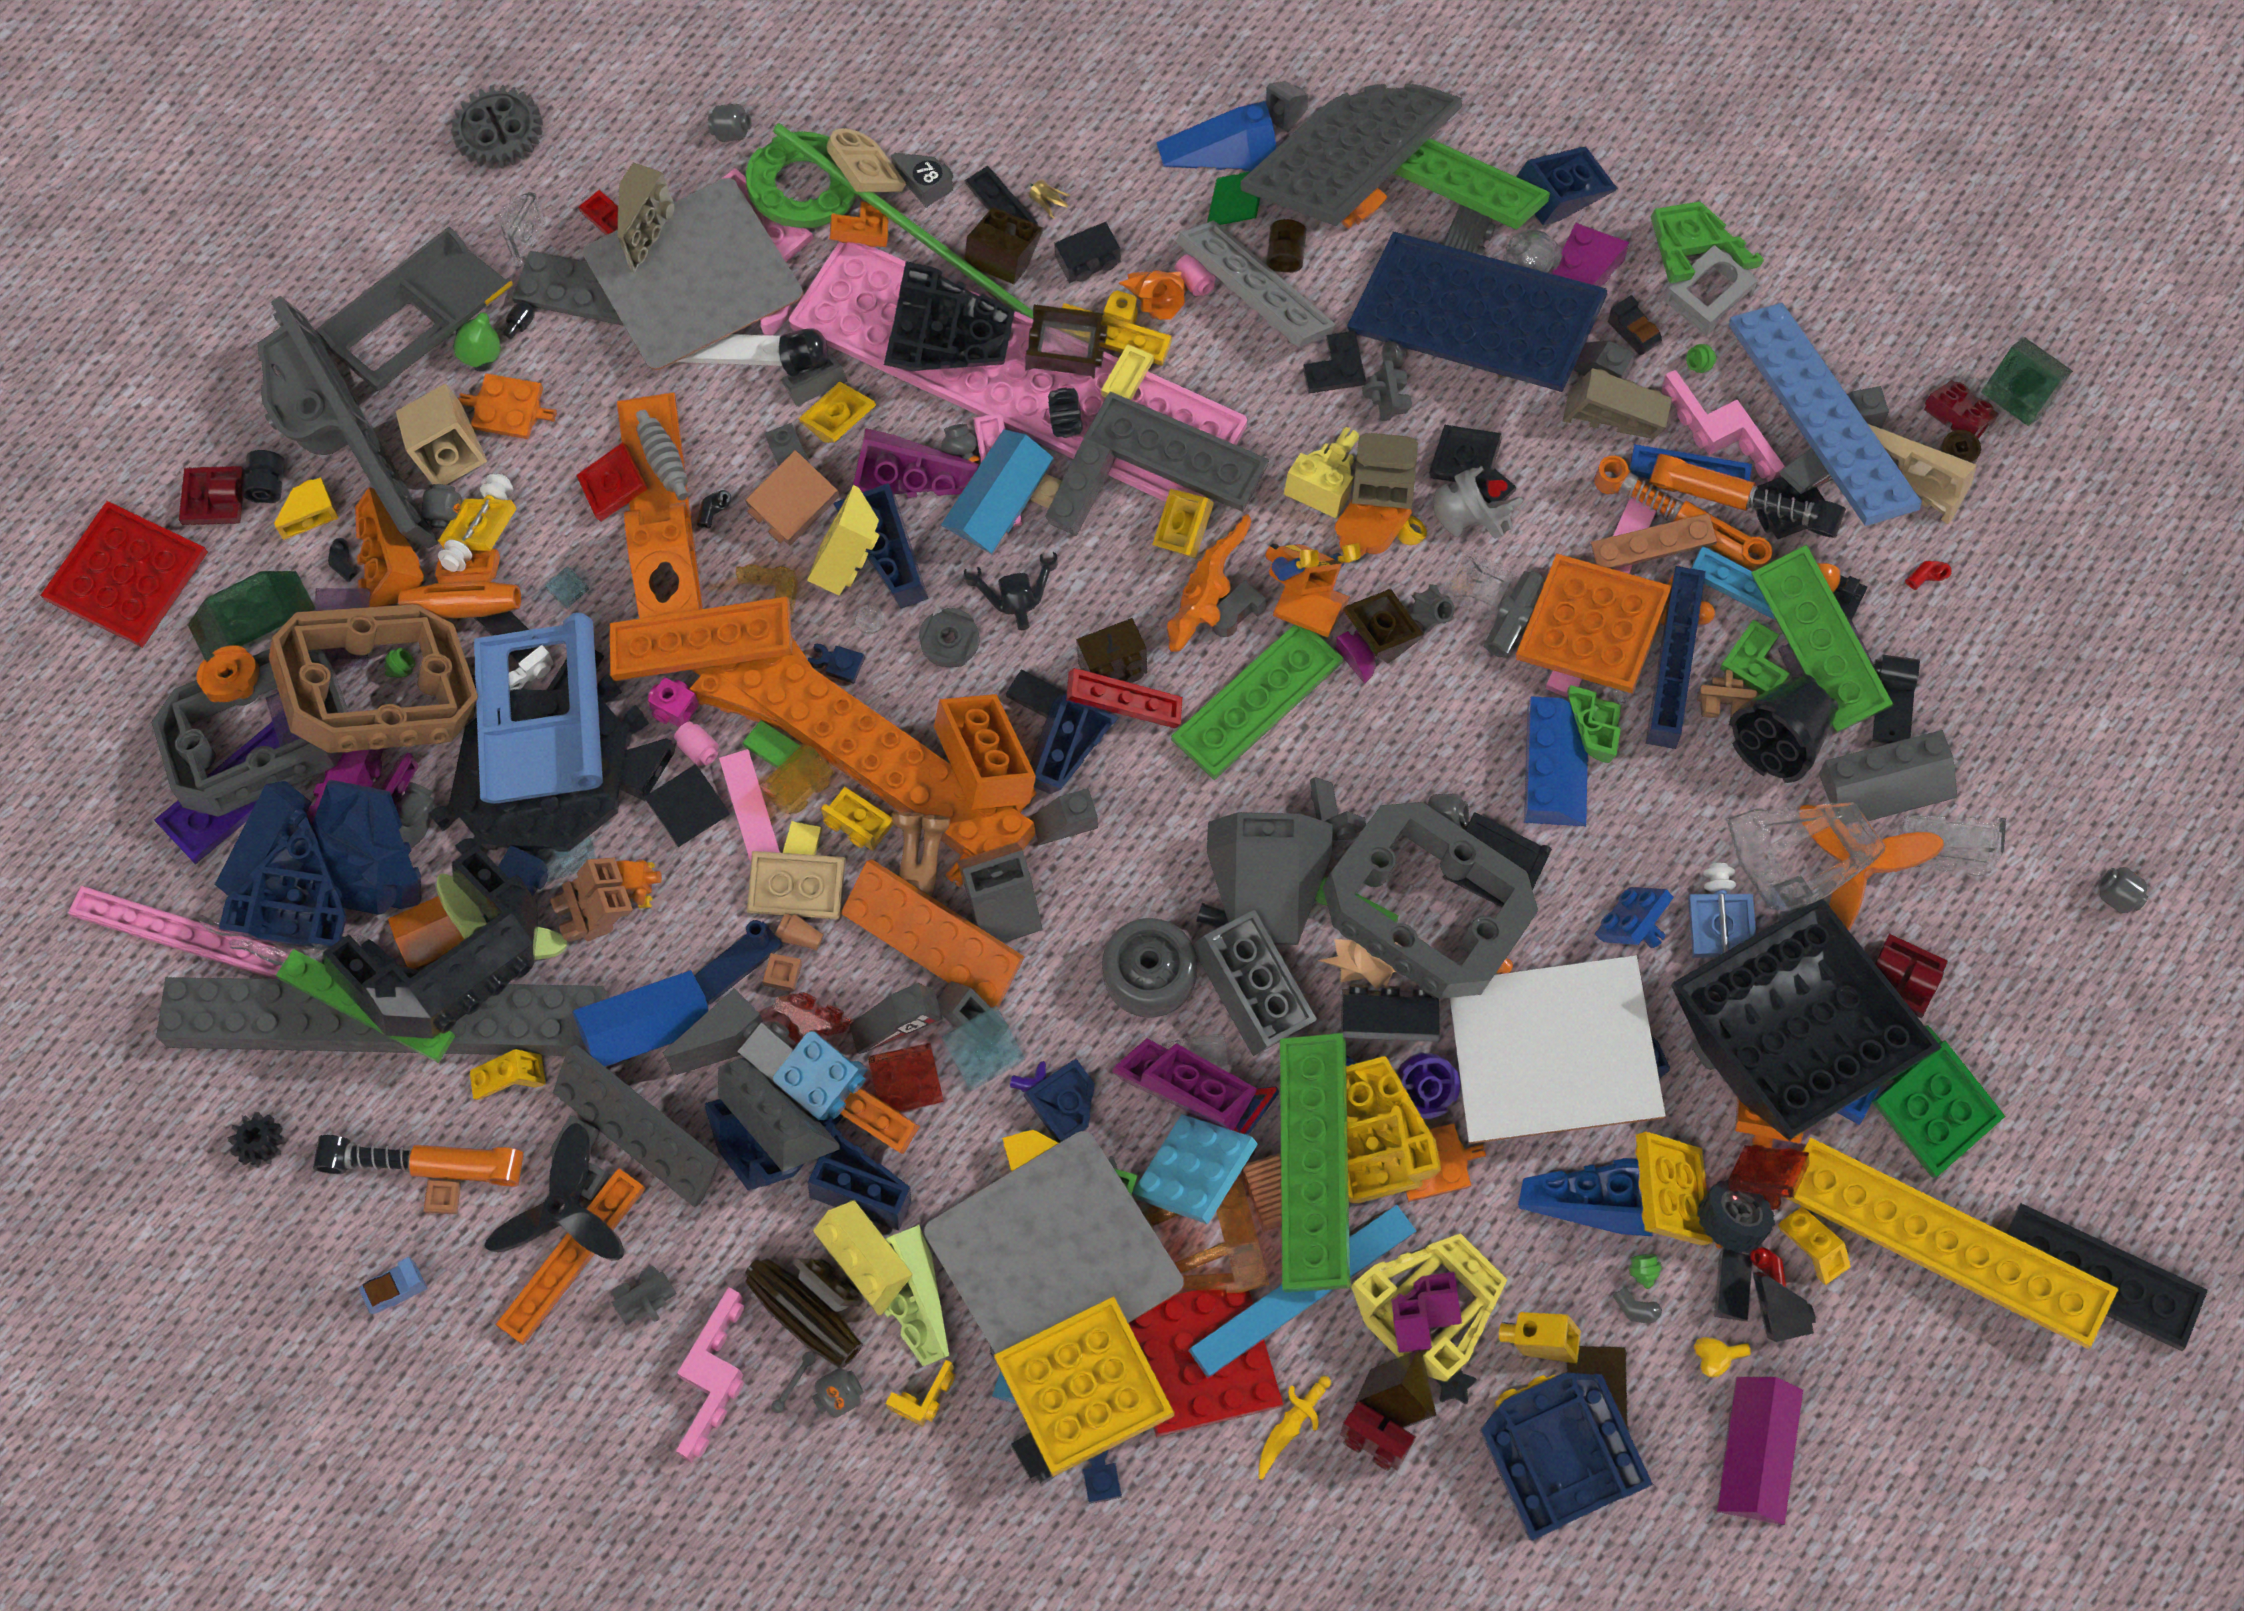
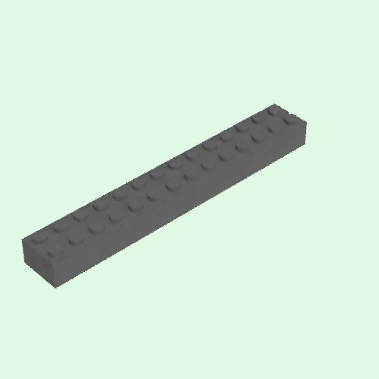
(281, 1017)

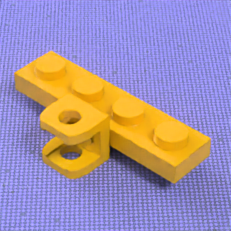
(1123, 331)

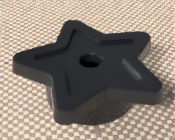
(1460, 1392)

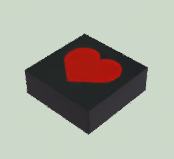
(1498, 488)

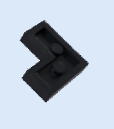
(1342, 369)

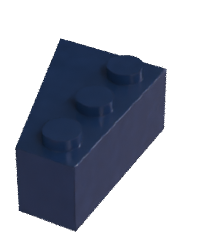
(1066, 741)
(855, 1176)

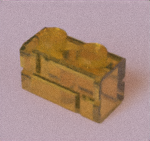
(797, 779)

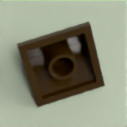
(1384, 624)
(1399, 1391)

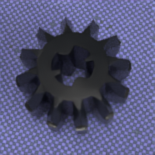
(1065, 412)
(251, 1150)

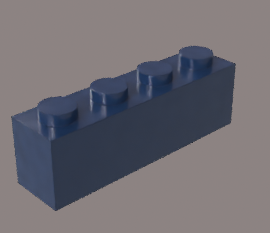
(270, 822)

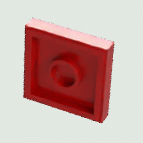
(611, 482)

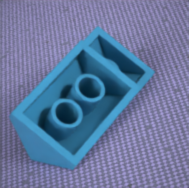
(998, 490)

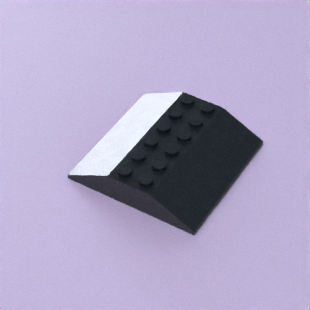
(1801, 1020)

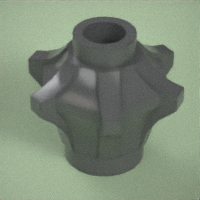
(1432, 608)

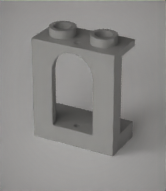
(1693, 309)

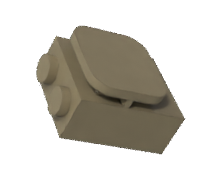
(1385, 470)

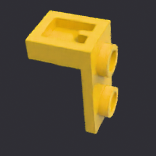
(506, 1070)
(1819, 1242)
(907, 1405)

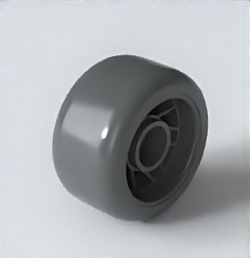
(1152, 990)

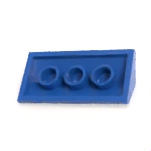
(641, 1018)

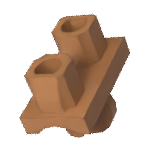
(1723, 691)

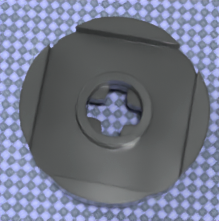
(954, 653)

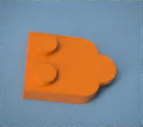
(1370, 526)

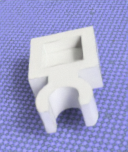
(533, 666)

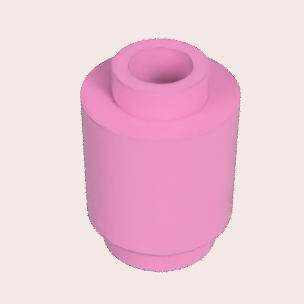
(1195, 275)
(696, 744)

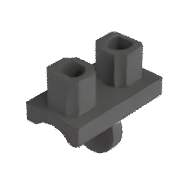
(1384, 388)
(643, 1299)

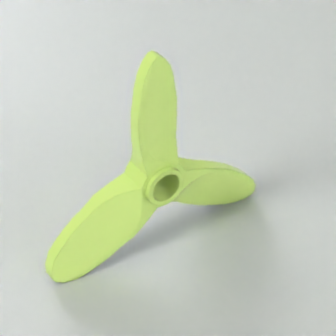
(468, 918)

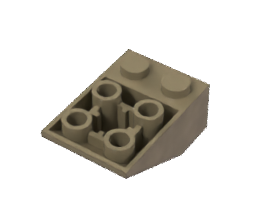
(642, 211)

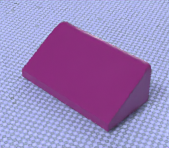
(400, 776)

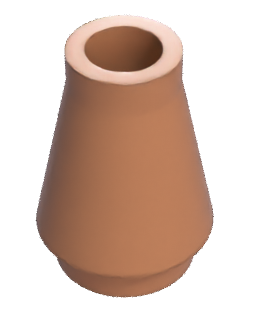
(798, 932)

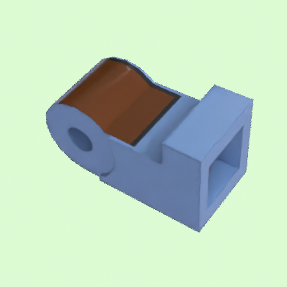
(393, 1286)

